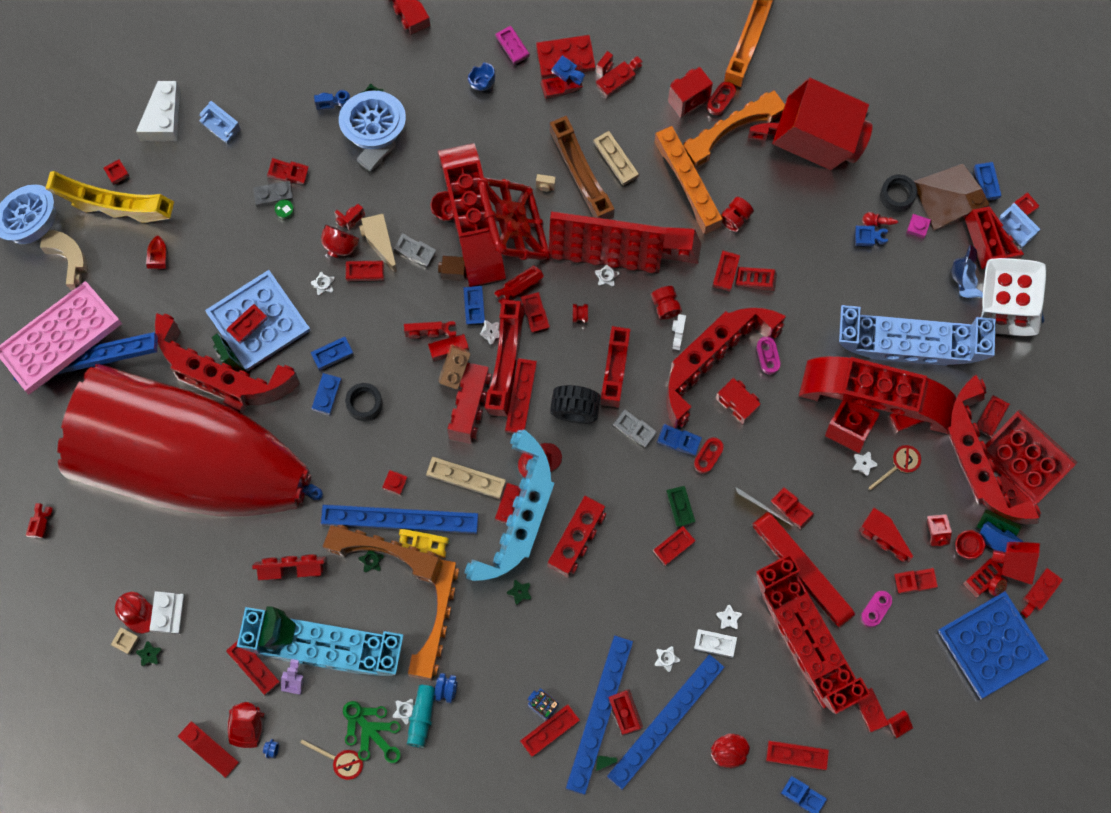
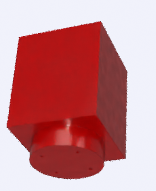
(823, 125)

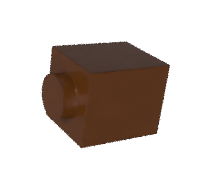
(452, 268)

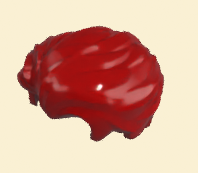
(730, 750)

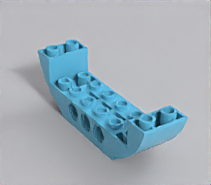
(537, 481)
(327, 646)

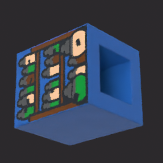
(542, 704)

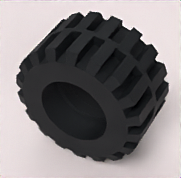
(575, 404)

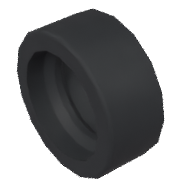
(902, 180)
(360, 388)

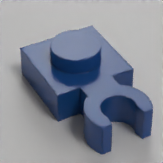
(867, 236)

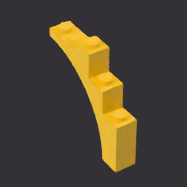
(115, 204)

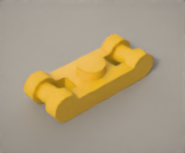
(424, 541)

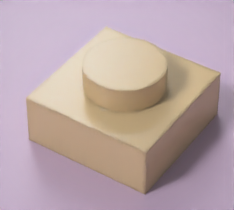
(545, 182)
(125, 641)

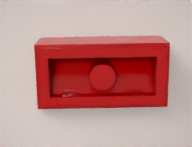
(441, 348)
(625, 712)

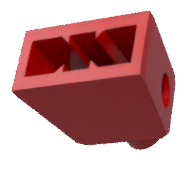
(1018, 560)

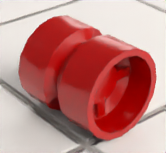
(738, 211)
(665, 300)

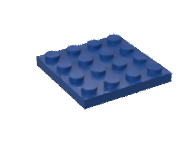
(992, 645)

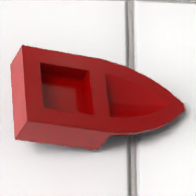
(156, 254)

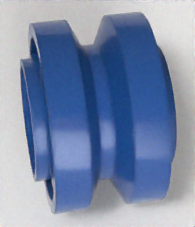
(446, 688)

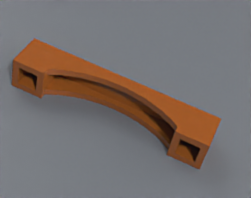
(593, 194)
(342, 541)

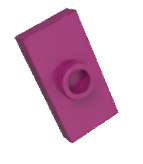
(512, 45)

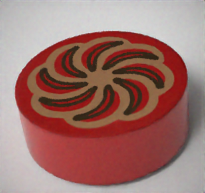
(997, 586)

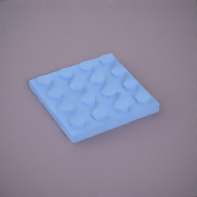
(277, 332)

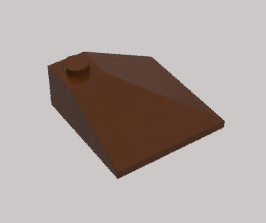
(949, 196)

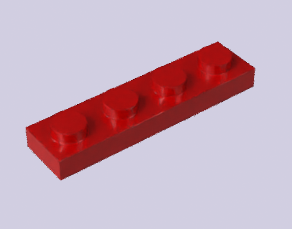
(521, 395)

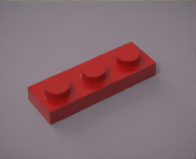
(253, 668)
(549, 730)
(797, 755)

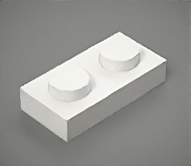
(715, 643)

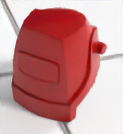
(245, 725)

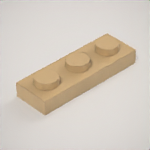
(616, 158)

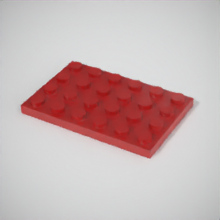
(606, 242)

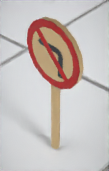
(905, 459)
(345, 764)

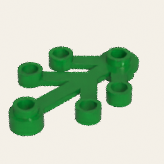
(369, 729)

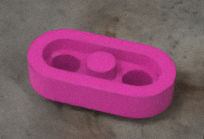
(768, 356)
(876, 608)

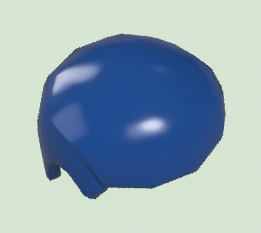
(482, 77)

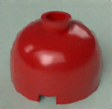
(338, 241)

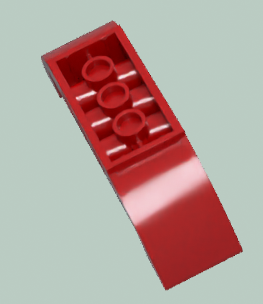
(461, 175)
(711, 347)
(217, 378)
(879, 388)
(986, 492)
(808, 636)

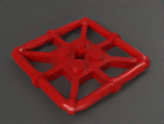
(513, 219)

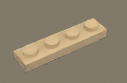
(466, 478)

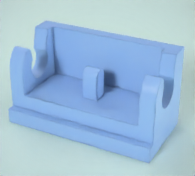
(219, 122)
(1018, 225)

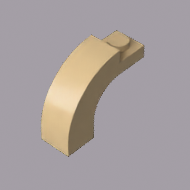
(61, 244)

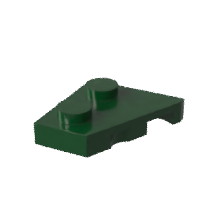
(226, 353)

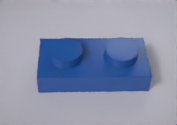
(988, 180)
(332, 353)
(326, 394)

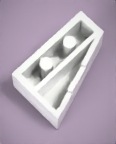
(161, 114)

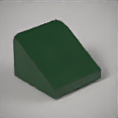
(605, 762)

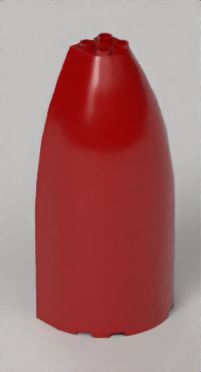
(175, 449)

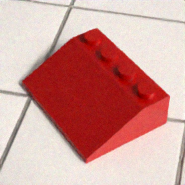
(1028, 457)

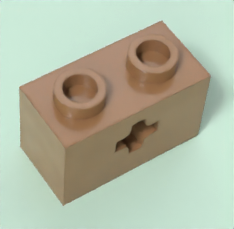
(454, 367)

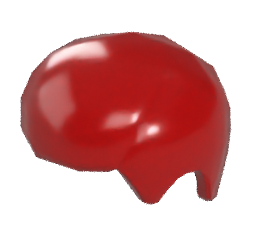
(441, 206)
(970, 544)

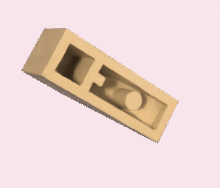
(377, 237)

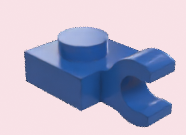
(566, 69)

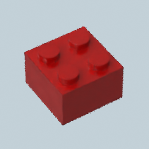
(690, 91)
(852, 425)

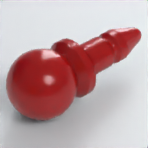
(872, 219)

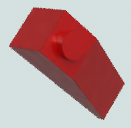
(208, 749)

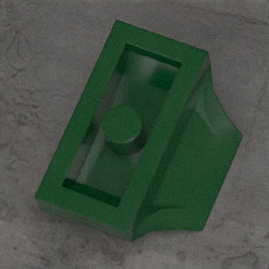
(276, 629)

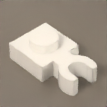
(678, 327)

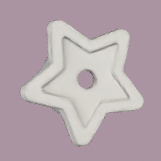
(606, 280)
(318, 283)
(486, 331)
(859, 463)
(734, 617)
(666, 663)
(400, 708)

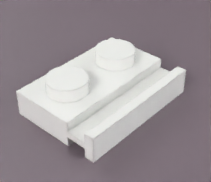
(166, 612)

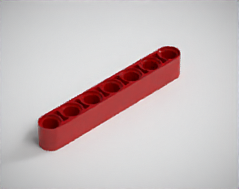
(810, 576)

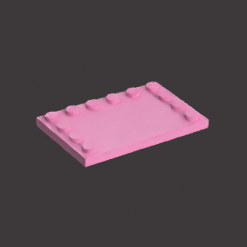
(57, 337)

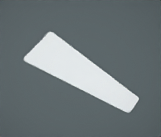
(761, 505)

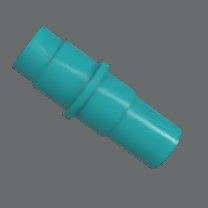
(421, 716)

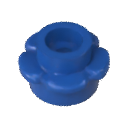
(271, 749)

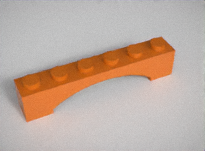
(748, 42)
(767, 108)
(699, 198)
(424, 664)

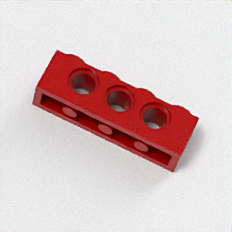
(587, 508)

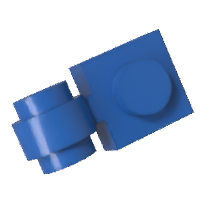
(328, 101)

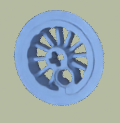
(372, 121)
(32, 211)

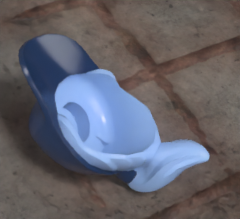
(964, 274)

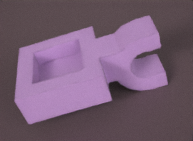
(290, 680)

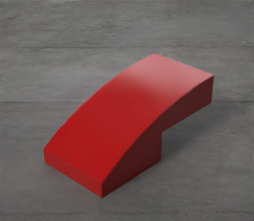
(557, 87)
(762, 130)
(286, 171)
(535, 312)
(791, 508)
(916, 581)

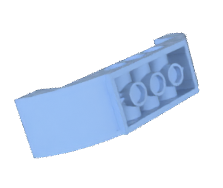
(916, 339)

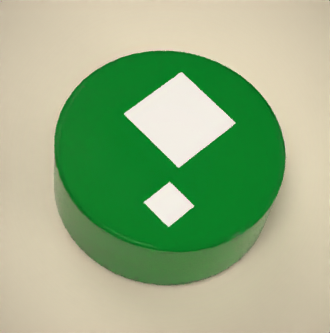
(284, 209)

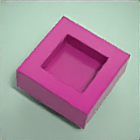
(918, 226)

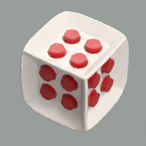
(1014, 295)

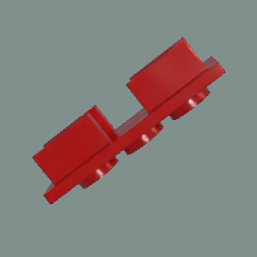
(274, 569)

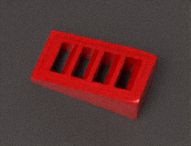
(757, 285)
(972, 587)

